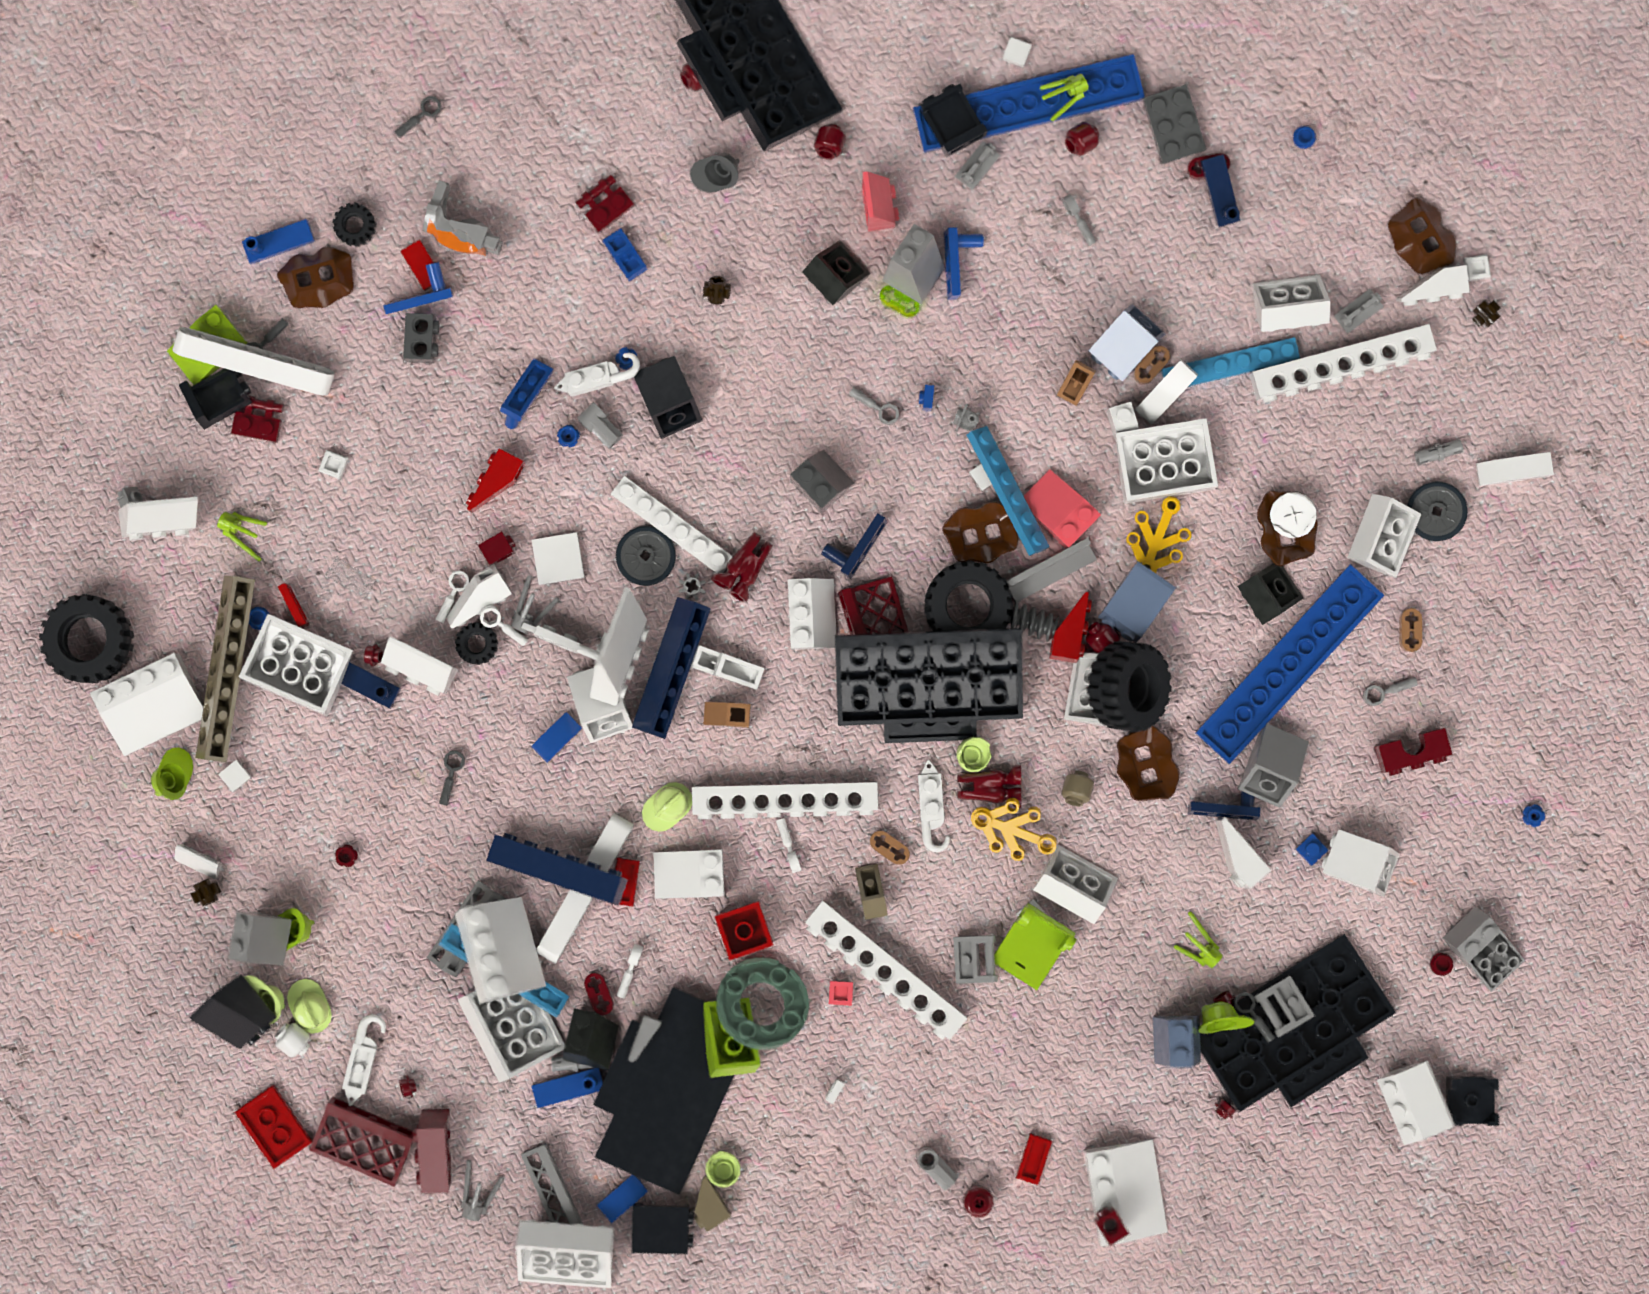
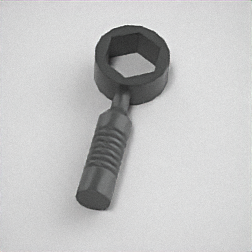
(414, 120)
(271, 335)
(449, 781)
(1258, 1021)

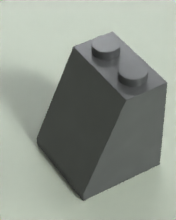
(821, 480)

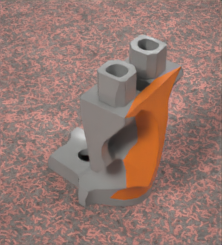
(464, 236)

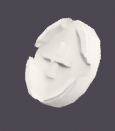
(1293, 514)

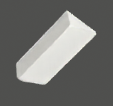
(197, 861)

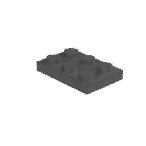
(1174, 124)

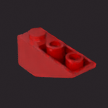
(501, 475)
(1067, 639)

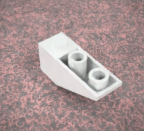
(1441, 282)
(483, 590)

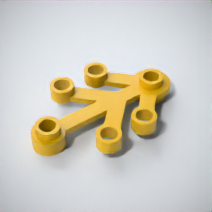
(1156, 541)
(1010, 828)

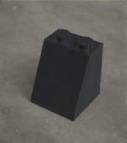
(667, 397)
(235, 1014)

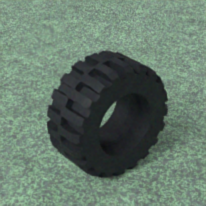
(968, 573)
(56, 639)
(1110, 686)

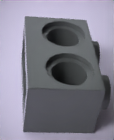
(413, 338)

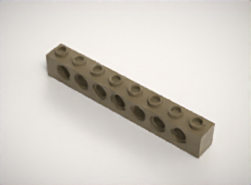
(225, 668)

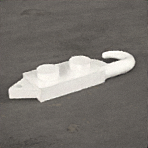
(596, 377)
(566, 642)
(931, 806)
(361, 1059)

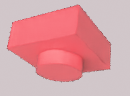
(840, 993)

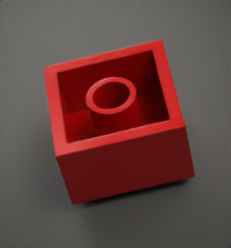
(744, 930)

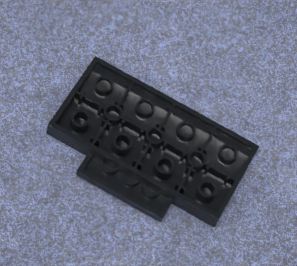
(756, 67)
(929, 681)
(1313, 1054)
(662, 1098)

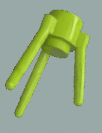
(1073, 85)
(230, 524)
(1209, 954)

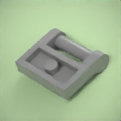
(967, 959)
(1291, 1003)

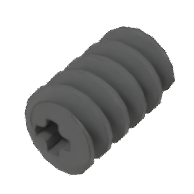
(1033, 622)

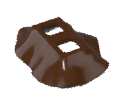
(1409, 244)
(319, 293)
(978, 518)
(1270, 540)
(1161, 761)

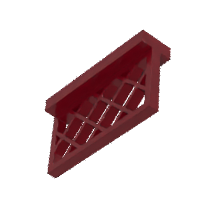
(852, 612)
(365, 1122)

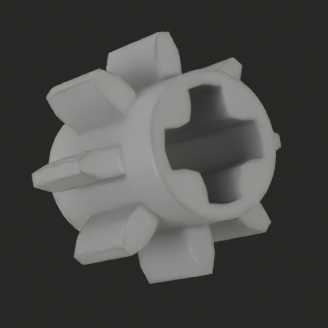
(690, 580)

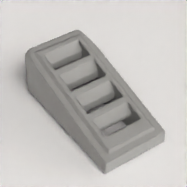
(646, 1031)

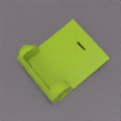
(1033, 943)

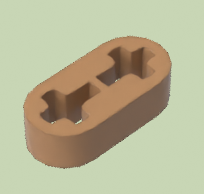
(1147, 361)
(1404, 630)
(893, 843)

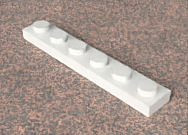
(671, 525)

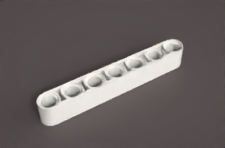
(253, 361)
(576, 903)

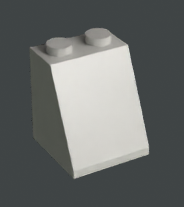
(597, 717)
(1360, 862)

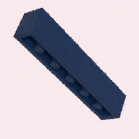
(671, 667)
(557, 870)

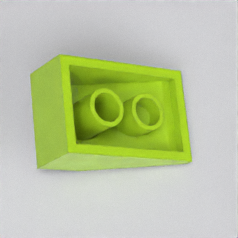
(214, 323)
(723, 1052)

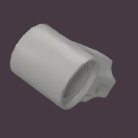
(596, 421)
(937, 1169)

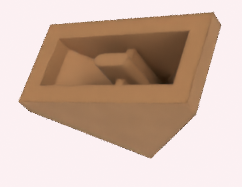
(1076, 382)

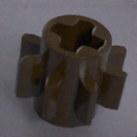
(716, 290)
(1486, 313)
(205, 892)

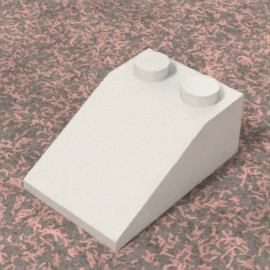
(1240, 858)
(688, 874)

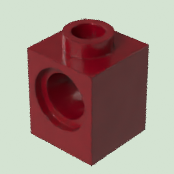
(497, 548)
(1114, 1235)

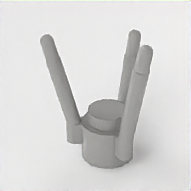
(522, 616)
(473, 1208)

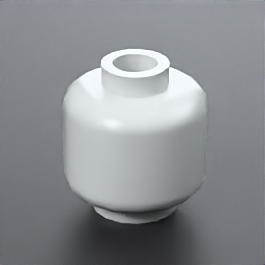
(292, 1040)

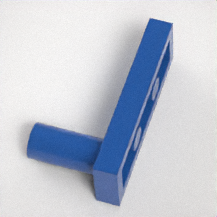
(278, 241)
(952, 242)
(439, 292)
(525, 392)
(567, 1087)

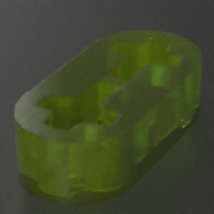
(896, 306)

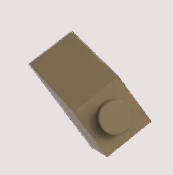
(871, 891)
(710, 1207)

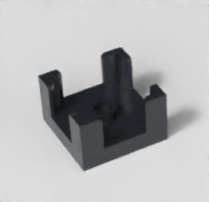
(1472, 1099)

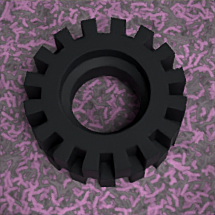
(354, 238)
(462, 643)

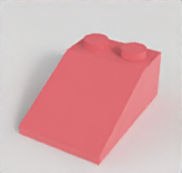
(878, 202)
(1060, 509)

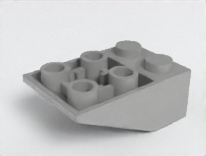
(1483, 948)

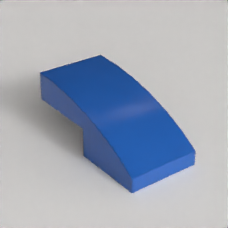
(625, 254)
(556, 737)
(622, 1198)

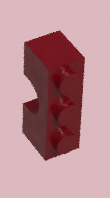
(1433, 746)

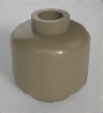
(1077, 788)

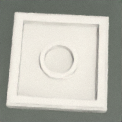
(558, 558)

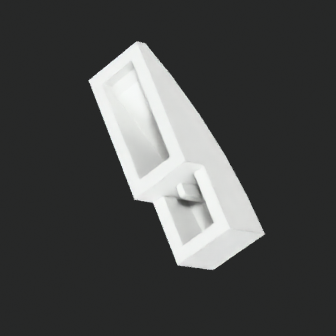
(1166, 392)
(1515, 469)
(727, 667)

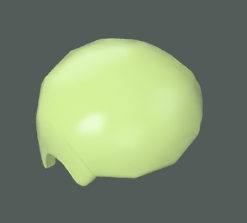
(973, 754)
(722, 1169)

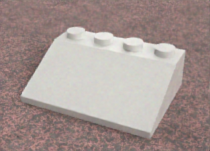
(1165, 461)
(619, 650)
(296, 665)
(149, 704)
(500, 949)
(512, 1033)
(1129, 1182)
(565, 1254)

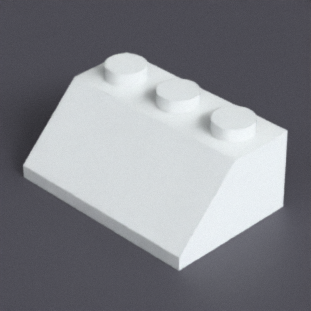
(1291, 303)
(158, 518)
(1384, 535)
(812, 613)
(418, 666)
(1077, 702)
(1076, 884)
(1415, 1102)

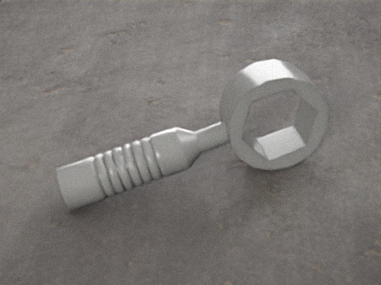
(1073, 209)
(855, 393)
(1394, 688)

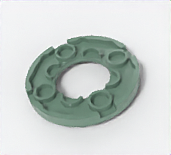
(775, 974)

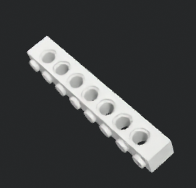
(1420, 337)
(702, 796)
(953, 1018)

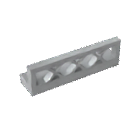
(1051, 570)
(449, 962)
(558, 1184)

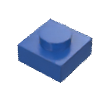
(926, 398)
(1311, 849)

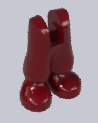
(744, 564)
(989, 786)

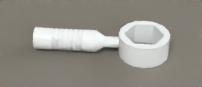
(450, 599)
(506, 628)
(787, 842)
(628, 975)

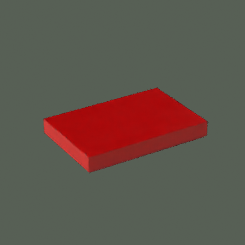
(273, 1126)

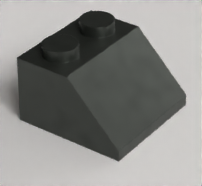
(835, 272)
(1270, 592)
(590, 1040)

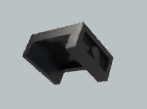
(952, 120)
(216, 396)
(661, 1229)

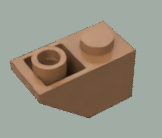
(727, 714)

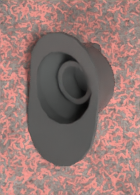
(715, 173)

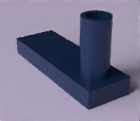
(1220, 190)
(851, 563)
(370, 685)
(1245, 811)

